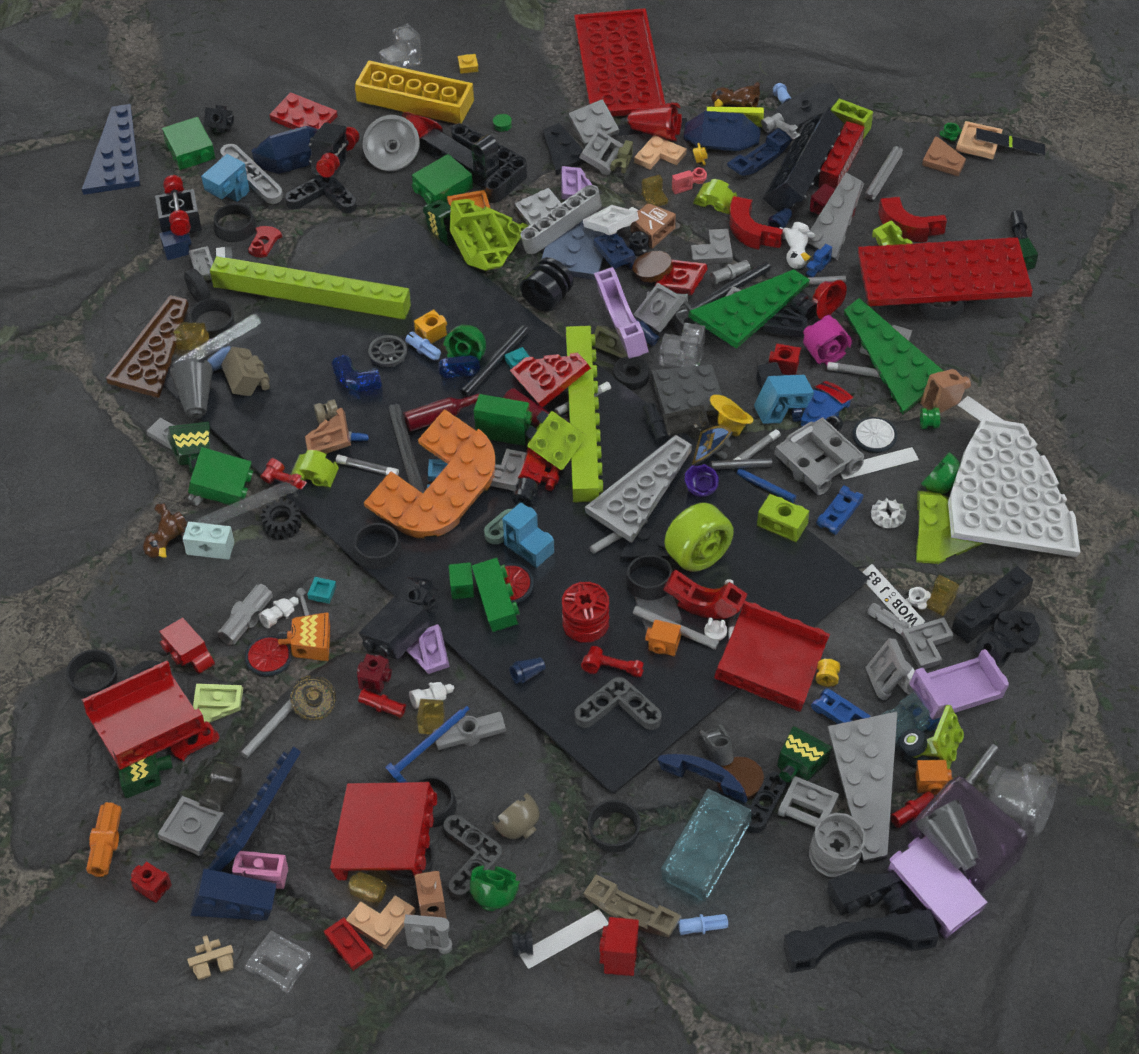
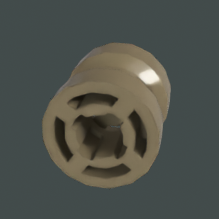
(330, 408)

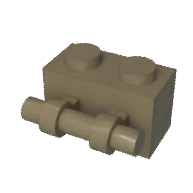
(244, 371)

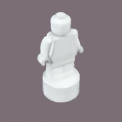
(282, 608)
(435, 691)

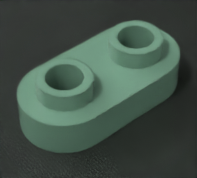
(495, 527)

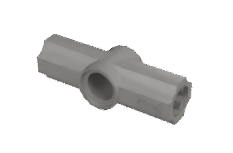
(245, 614)
(481, 726)

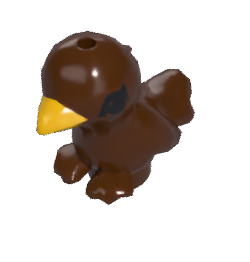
(742, 97)
(169, 528)

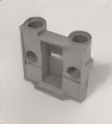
(812, 442)

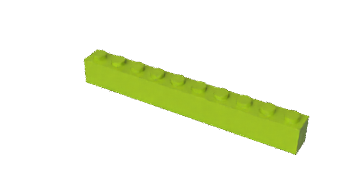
(310, 287)
(582, 416)

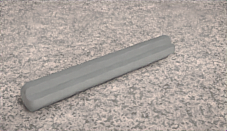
(883, 173)

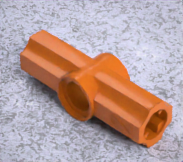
(104, 839)

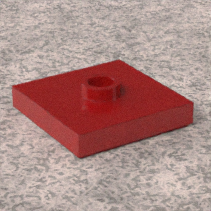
(684, 277)

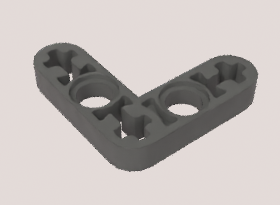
(619, 698)
(479, 853)

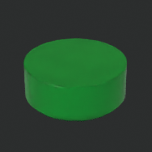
(502, 122)

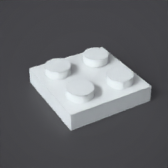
(610, 219)

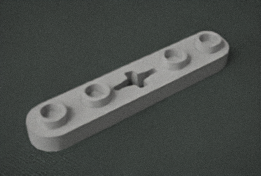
(261, 182)

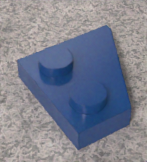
(822, 405)

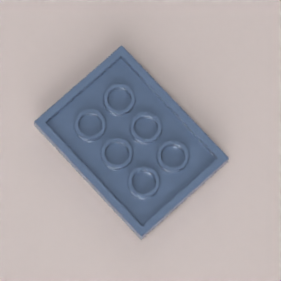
(577, 251)

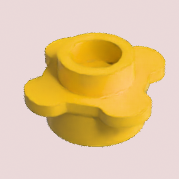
(700, 154)

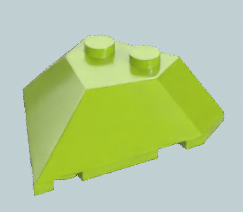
(483, 234)
(934, 530)

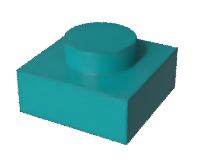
(515, 357)
(322, 590)

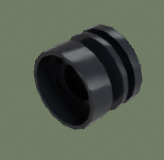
(546, 284)

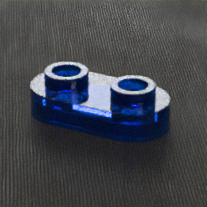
(459, 366)

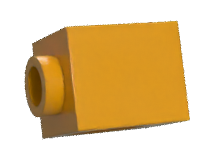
(431, 326)

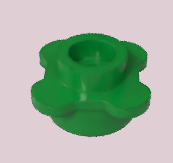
(951, 131)

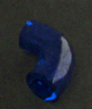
(354, 378)

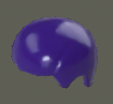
(701, 480)

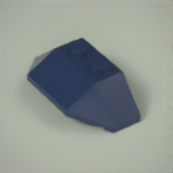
(722, 131)
(285, 150)

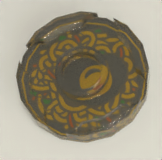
(313, 698)

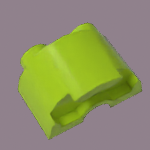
(716, 194)
(889, 235)
(316, 468)

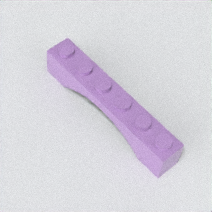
(620, 313)

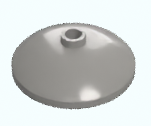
(387, 132)

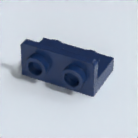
(614, 250)

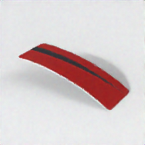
(836, 391)

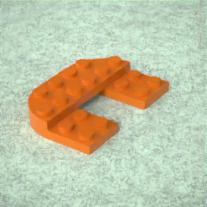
(454, 490)

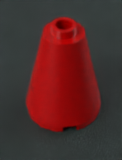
(657, 120)

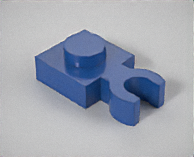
(820, 260)

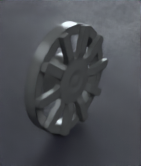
(387, 351)

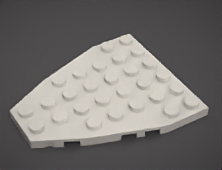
(1010, 494)

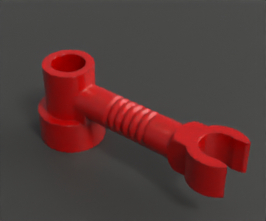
(275, 471)
(594, 659)

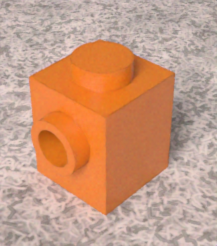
(663, 637)
(931, 775)

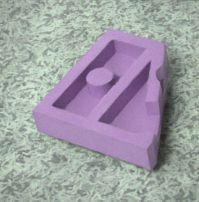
(572, 181)
(430, 650)

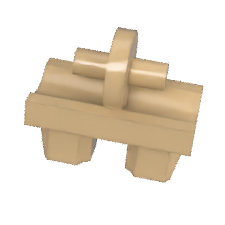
(200, 963)

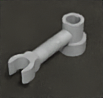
(776, 121)

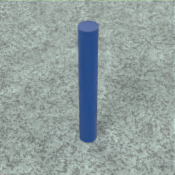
(766, 485)

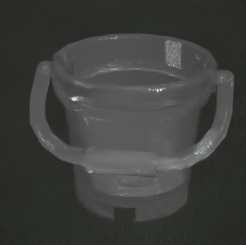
(1023, 795)

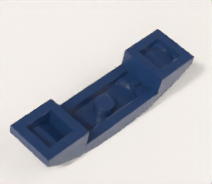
(763, 155)
(679, 763)

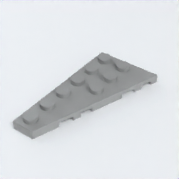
(634, 496)
(865, 766)

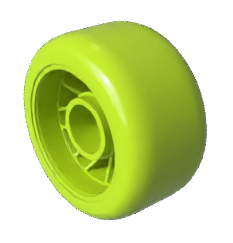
(698, 537)

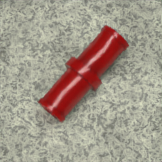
(382, 703)
(911, 809)

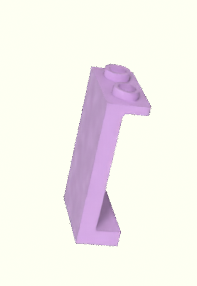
(960, 685)
(937, 885)

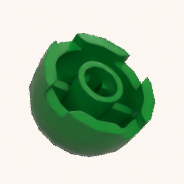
(465, 341)
(943, 475)
(493, 887)

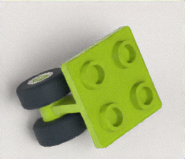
(554, 439)
(942, 744)

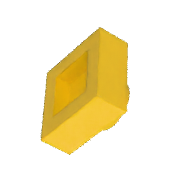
(468, 63)

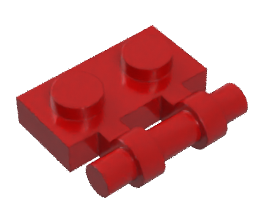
(534, 467)

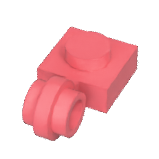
(684, 181)

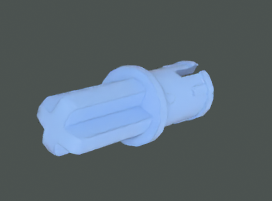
(423, 346)
(702, 924)

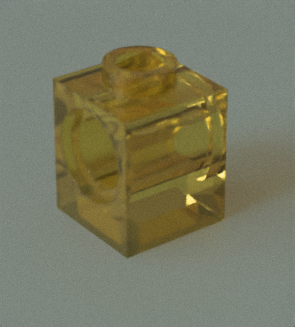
(190, 335)

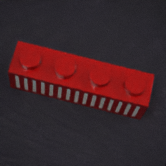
(841, 155)

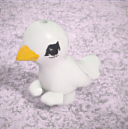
(797, 239)

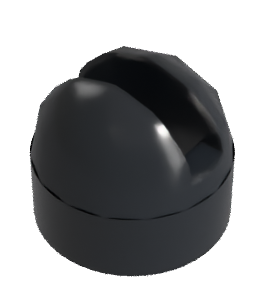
(833, 419)

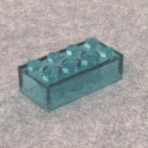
(706, 844)

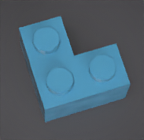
(227, 179)
(781, 394)
(525, 537)

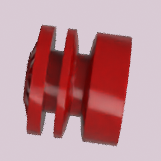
(585, 611)

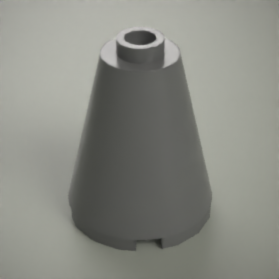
(193, 384)
(950, 834)

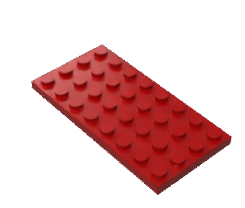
(619, 60)
(944, 271)

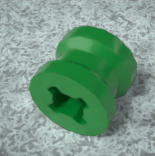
(929, 418)

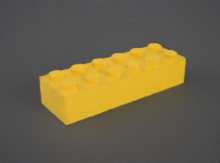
(414, 92)

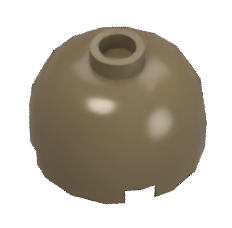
(518, 819)

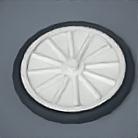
(875, 434)

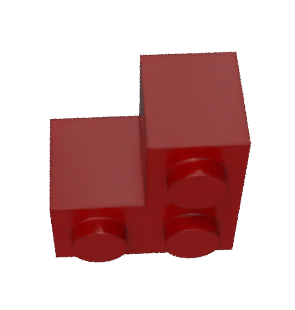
(619, 946)

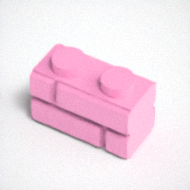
(262, 867)

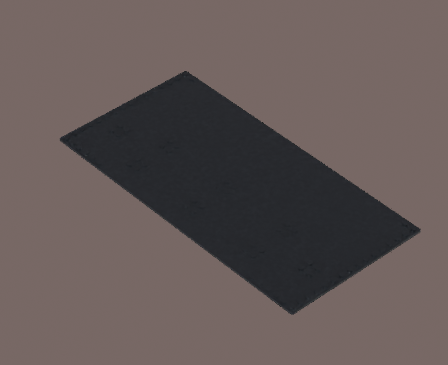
(297, 350)

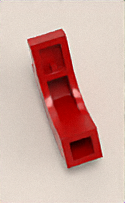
(912, 227)
(747, 230)
(703, 601)

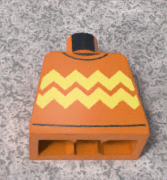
(308, 637)

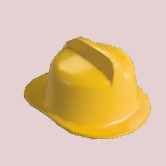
(730, 414)

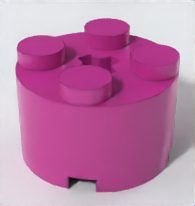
(826, 340)

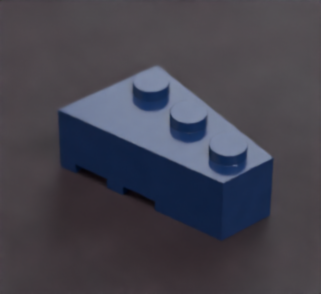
(232, 896)

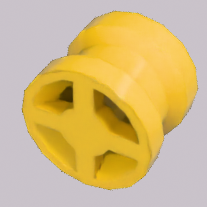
(827, 672)

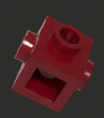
(373, 673)

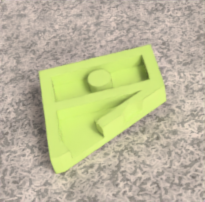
(217, 700)

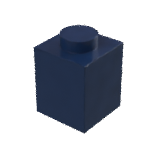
(174, 245)

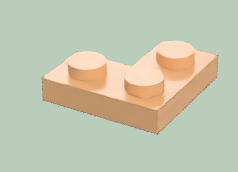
(657, 149)
(381, 926)

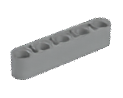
(561, 219)

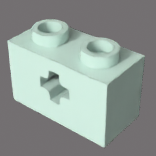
(208, 540)

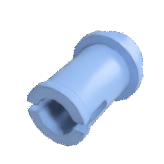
(780, 91)

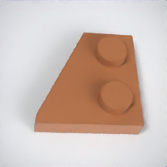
(943, 158)
(330, 434)

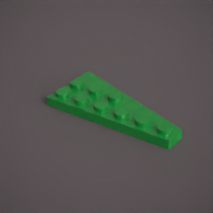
(744, 312)
(893, 356)

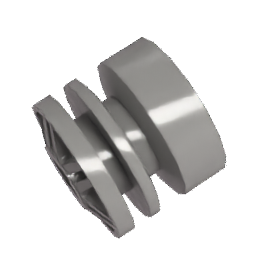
(837, 844)

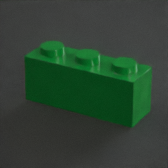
(496, 594)

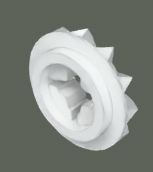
(881, 517)

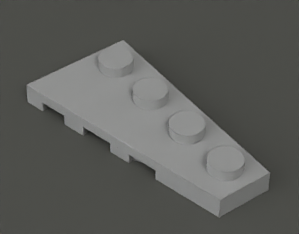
(837, 215)

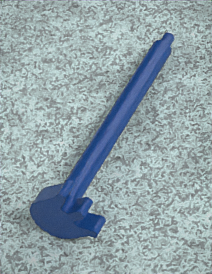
(394, 770)

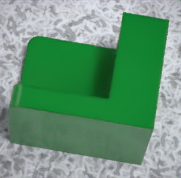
(461, 580)

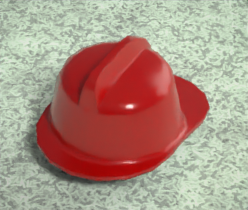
(422, 124)
(829, 297)

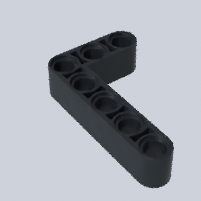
(480, 161)
(511, 169)

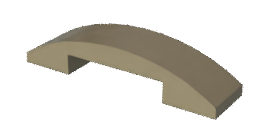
(653, 920)

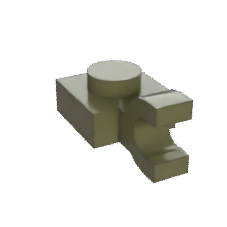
(625, 155)

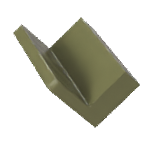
(609, 341)

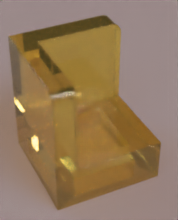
(653, 192)
(943, 595)
(430, 715)

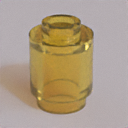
(367, 887)

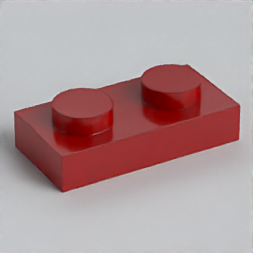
(348, 944)

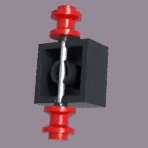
(330, 148)
(177, 208)

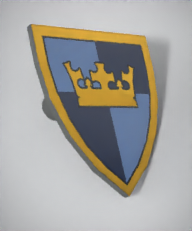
(712, 442)

